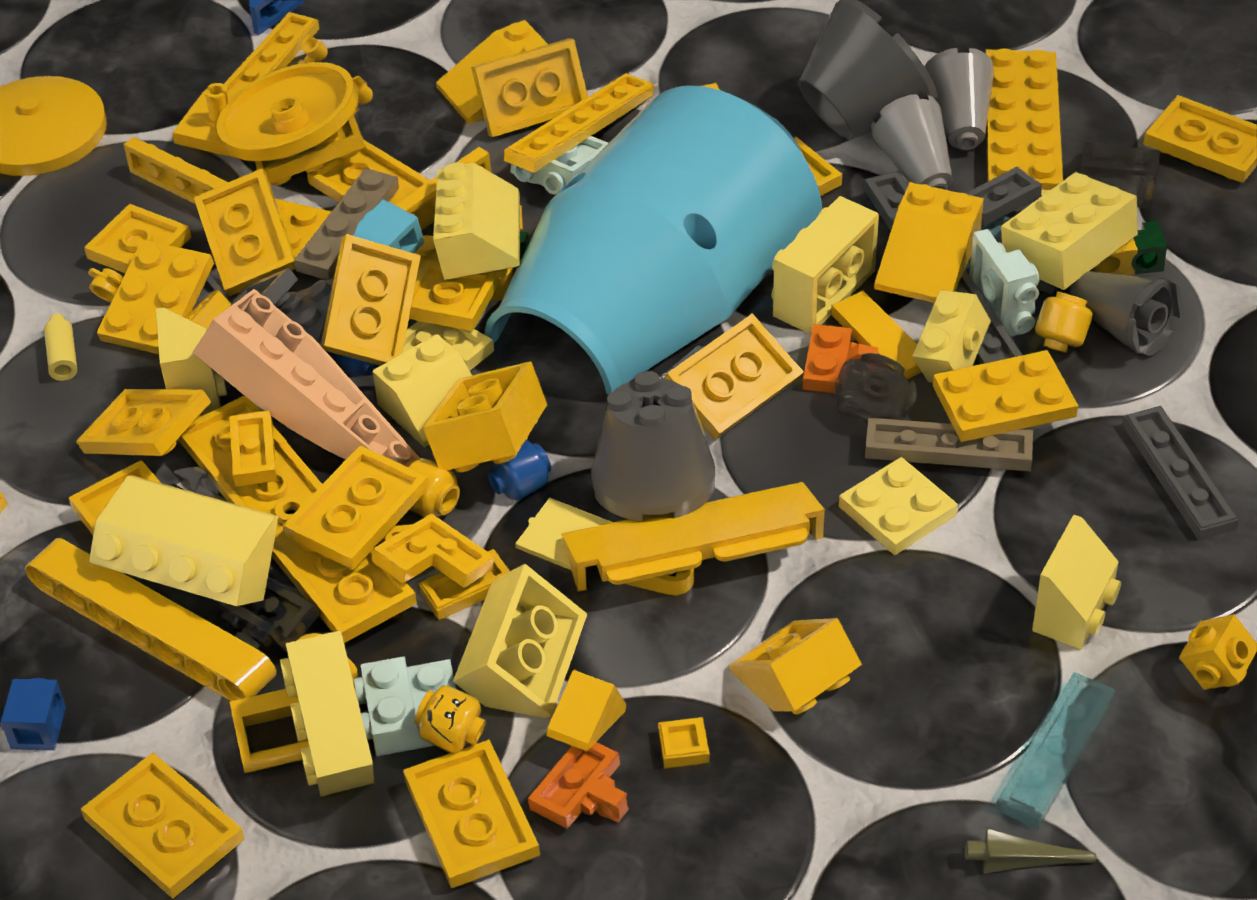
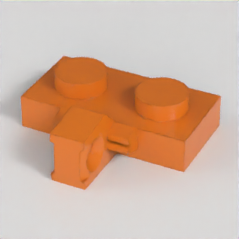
(827, 353)
(580, 784)

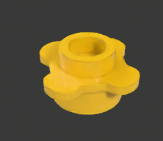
(105, 283)

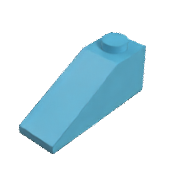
(391, 227)

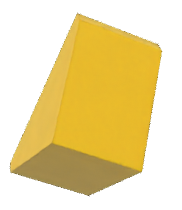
(585, 711)

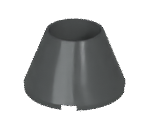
(860, 70)

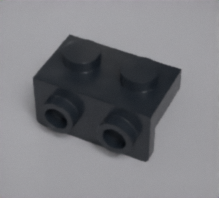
(273, 621)

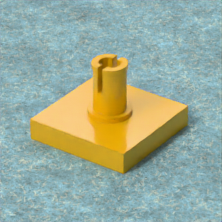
(199, 125)

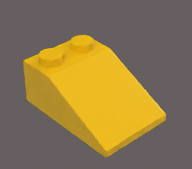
(459, 84)
(929, 242)

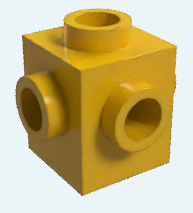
(1219, 652)

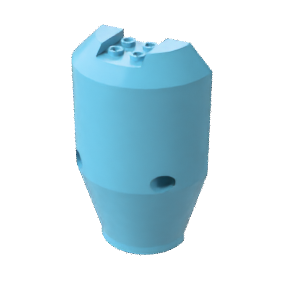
(664, 230)

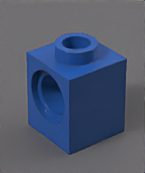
(33, 714)

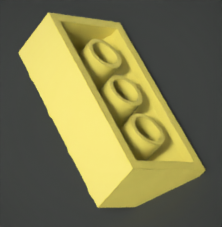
(475, 221)
(186, 541)

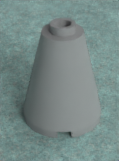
(963, 94)
(915, 140)

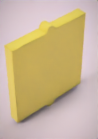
(544, 531)

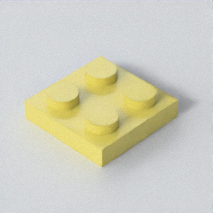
(898, 505)

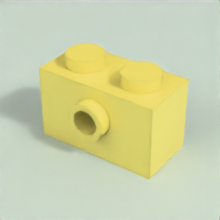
(951, 334)

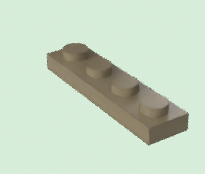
(322, 250)
(941, 445)

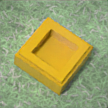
(683, 742)

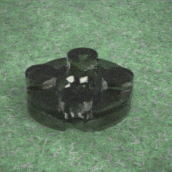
(858, 400)

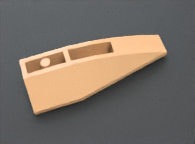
(296, 380)

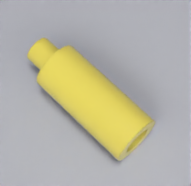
(60, 348)

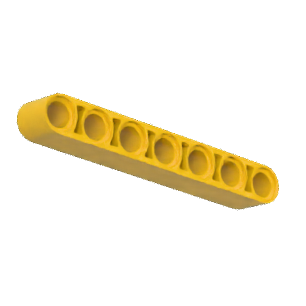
(151, 622)

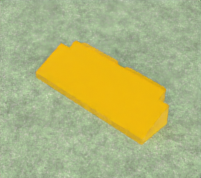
(718, 530)

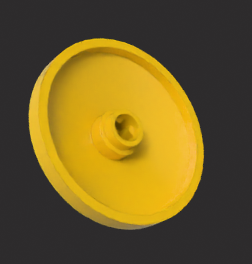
(287, 111)
(47, 124)

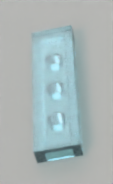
(1055, 750)

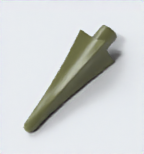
(1008, 852)

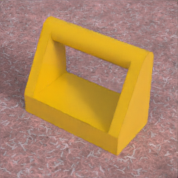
(260, 710)

